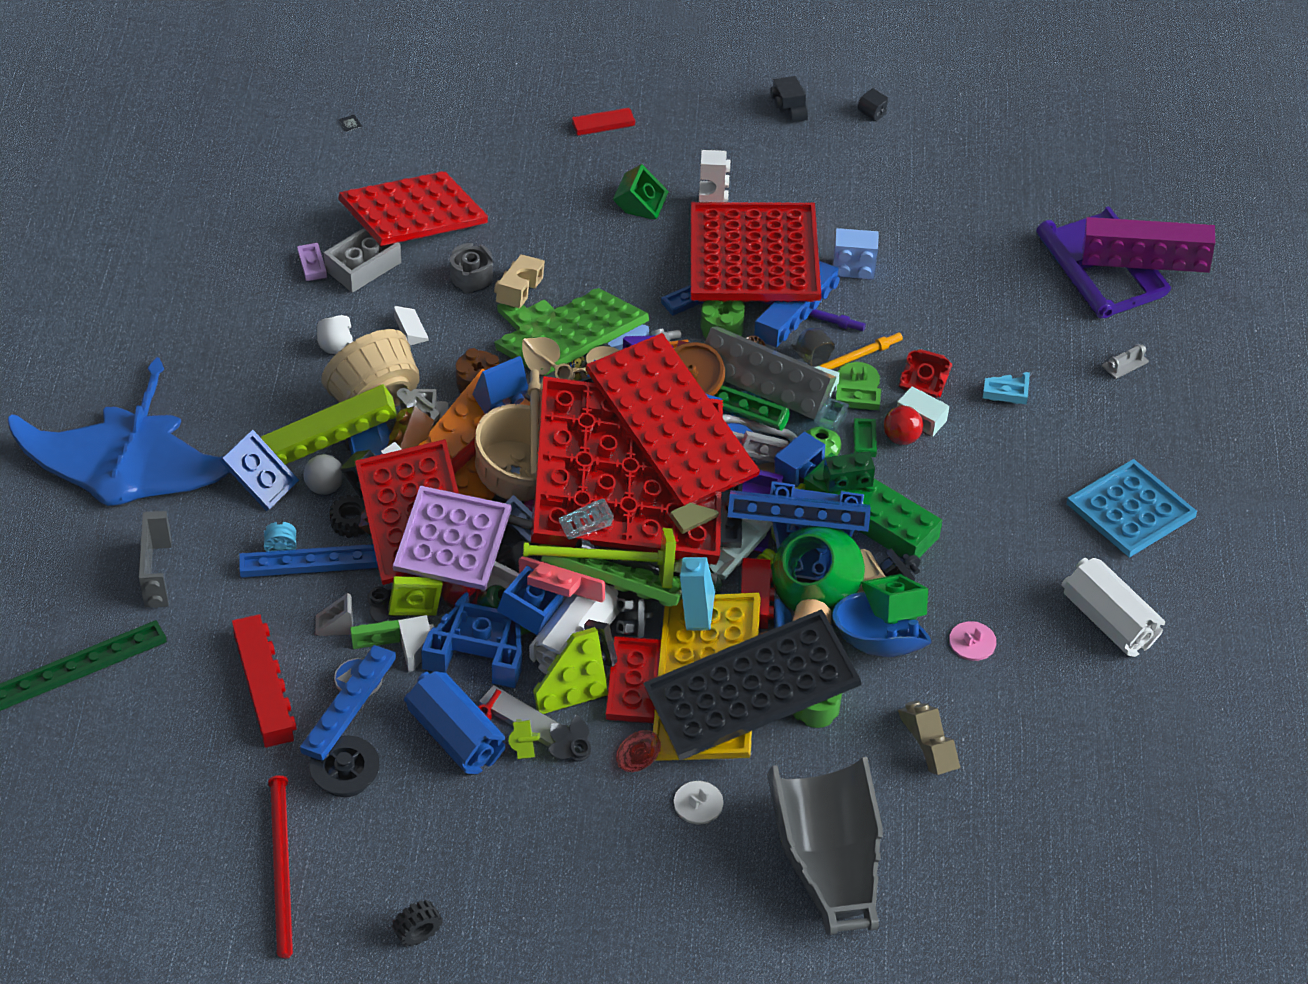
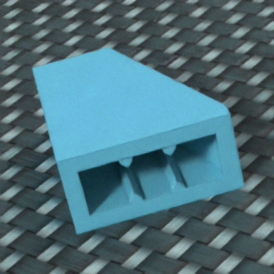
(697, 593)

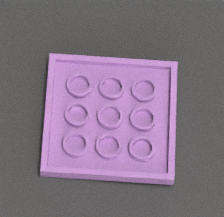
(452, 537)

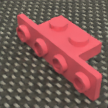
(562, 580)

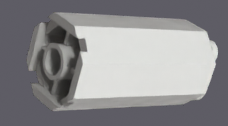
(1113, 606)
(571, 619)

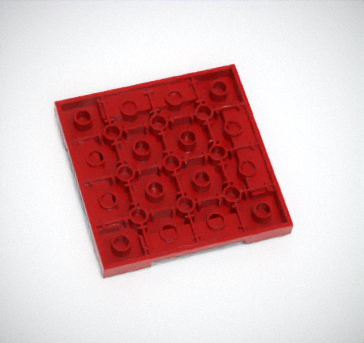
(592, 457)

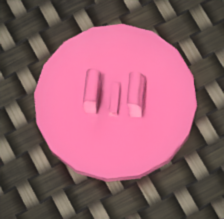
(972, 641)

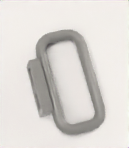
(760, 445)

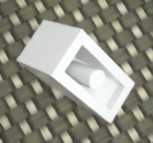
(413, 635)

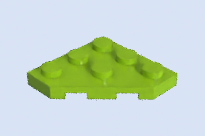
(573, 675)

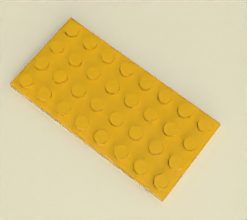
(733, 621)

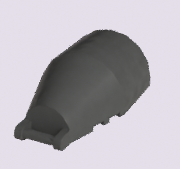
(832, 841)

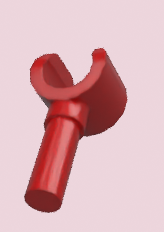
(488, 706)

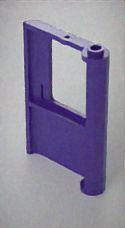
(1067, 247)

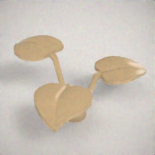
(544, 352)

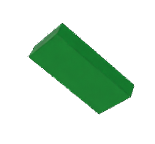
(865, 436)

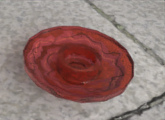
(638, 751)

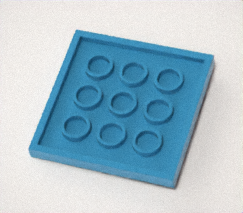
(1131, 507)

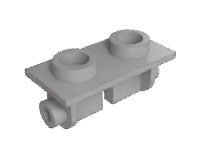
(1126, 361)

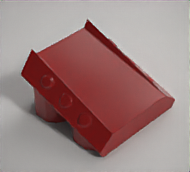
(925, 372)

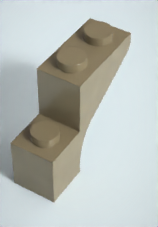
(926, 727)

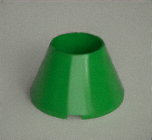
(842, 578)

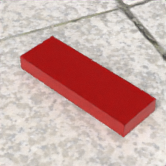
(603, 121)

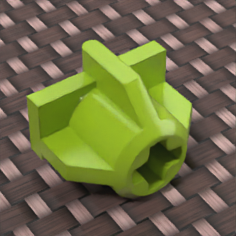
(522, 739)

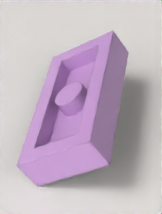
(312, 262)

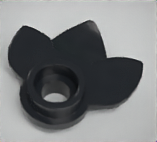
(510, 556)
(379, 601)
(568, 737)

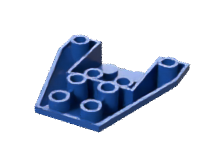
(815, 562)

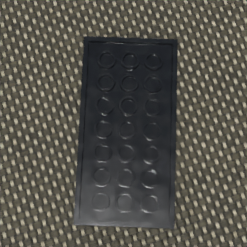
(751, 684)

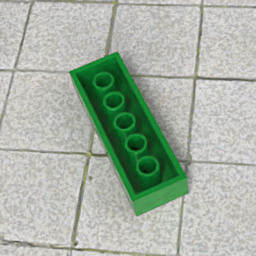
(893, 518)

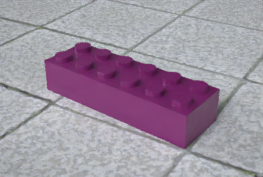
(1148, 244)

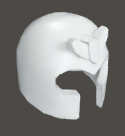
(334, 333)

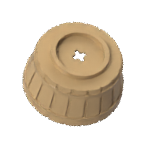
(370, 362)
(504, 442)

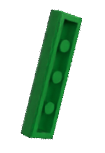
(753, 408)

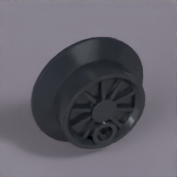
(347, 767)

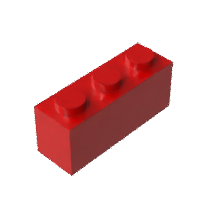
(757, 579)

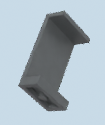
(154, 536)

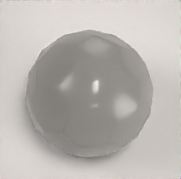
(323, 474)

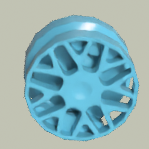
(280, 537)

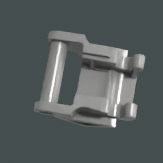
(424, 400)

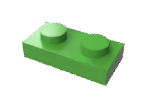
(859, 396)
(375, 634)

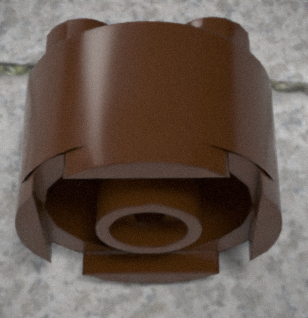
(471, 364)

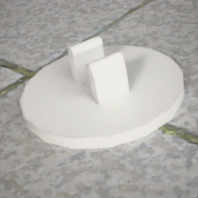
(698, 802)

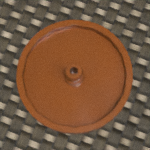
(704, 365)

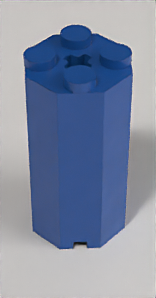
(455, 722)

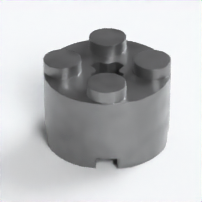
(471, 267)

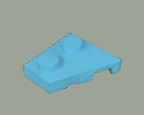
(1007, 389)

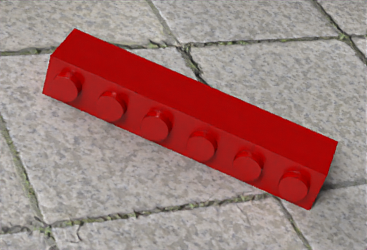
(263, 681)

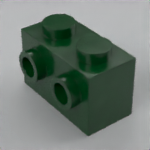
(849, 471)

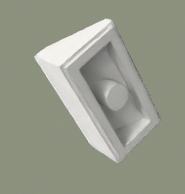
(410, 325)

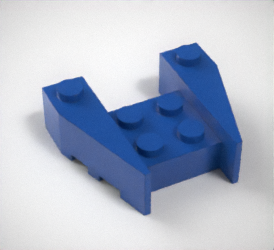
(477, 632)

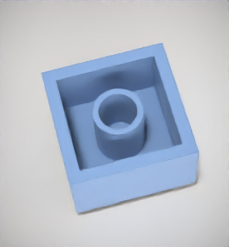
(855, 253)

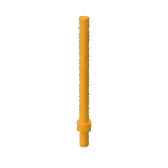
(880, 344)

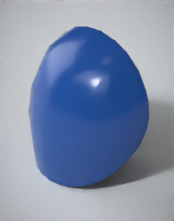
(871, 634)

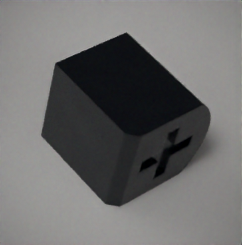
(873, 104)

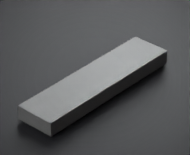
(510, 709)

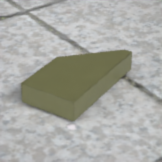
(692, 516)

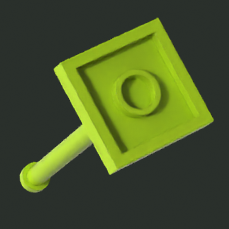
(664, 557)
(415, 596)

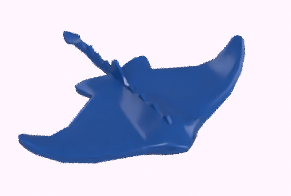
(124, 456)

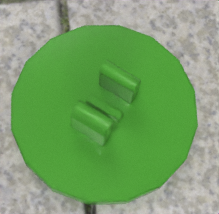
(859, 375)

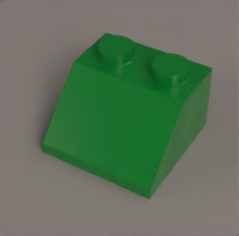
(640, 193)
(896, 598)

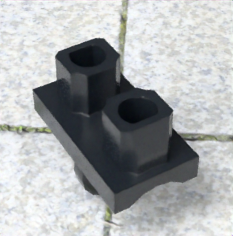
(904, 568)
(634, 615)

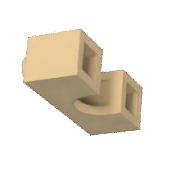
(515, 283)

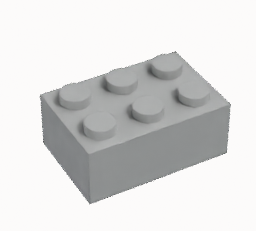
(360, 260)

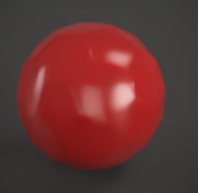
(903, 425)

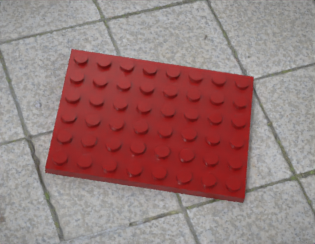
(754, 252)

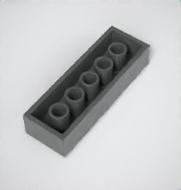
(771, 373)

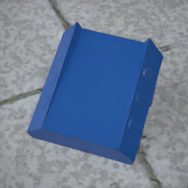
(371, 439)

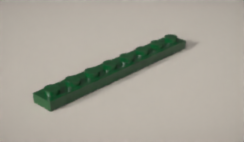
(80, 664)

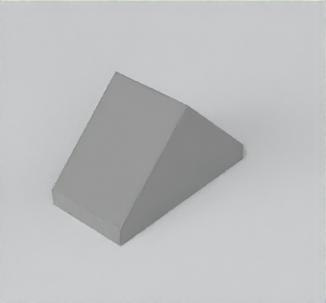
(336, 618)

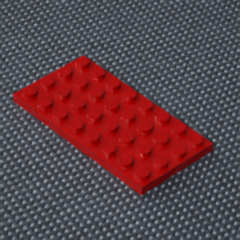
(672, 420)

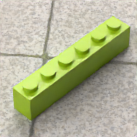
(332, 425)

